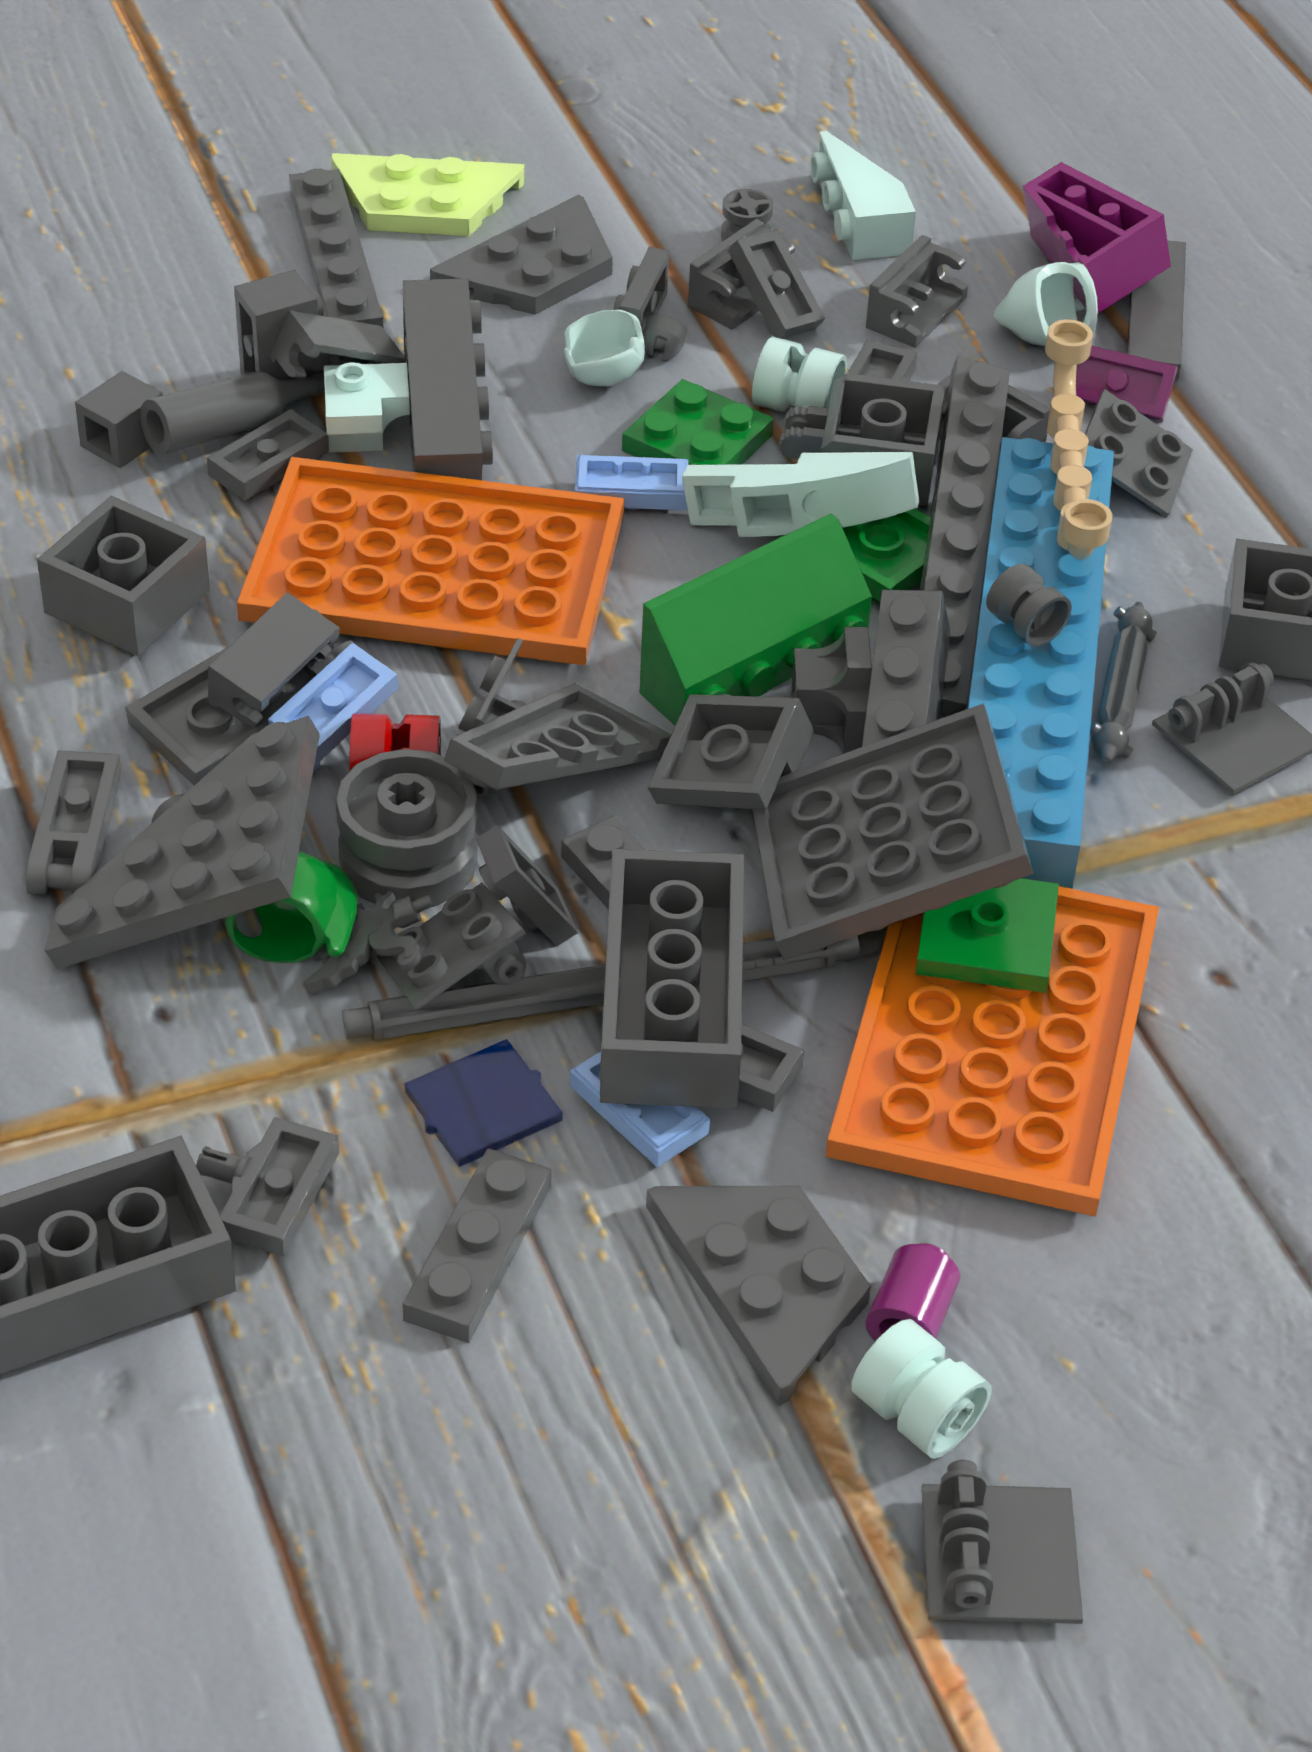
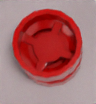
(378, 734)

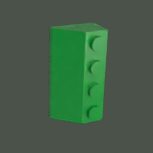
(744, 619)

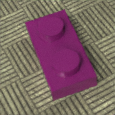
(1128, 377)

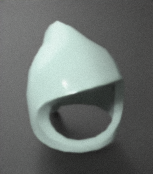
(1044, 298)

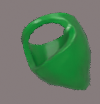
(316, 913)

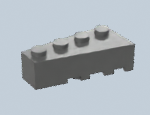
(443, 379)

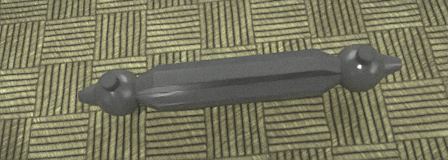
(1122, 682)

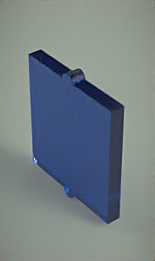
(483, 1102)

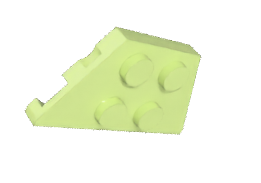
(424, 193)

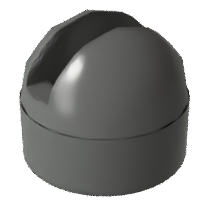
(664, 336)

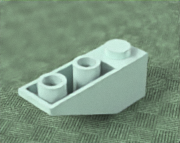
(866, 201)

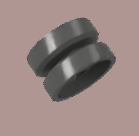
(407, 826)

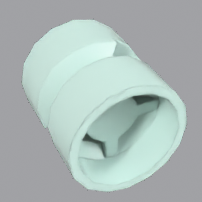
(792, 378)
(929, 1394)

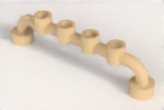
(1082, 521)

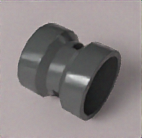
(1035, 610)

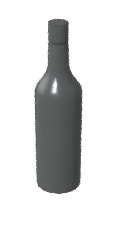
(221, 408)

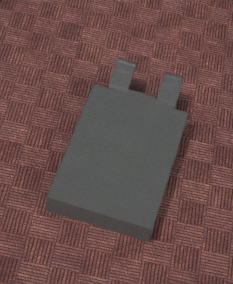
(194, 732)

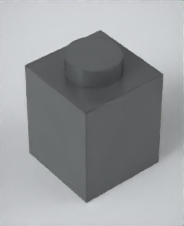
(111, 419)

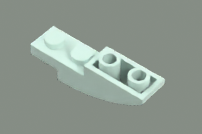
(789, 496)

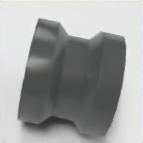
(742, 208)

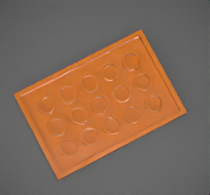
(437, 559)
(998, 1080)

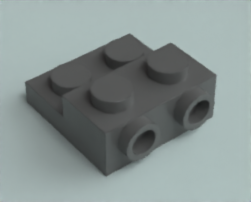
(731, 751)

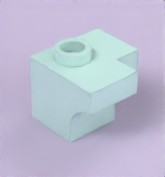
(362, 403)

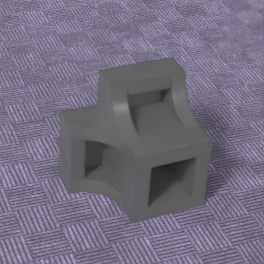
(835, 686)

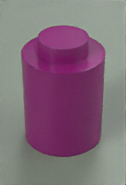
(915, 1287)

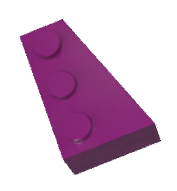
(1099, 227)

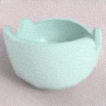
(604, 347)

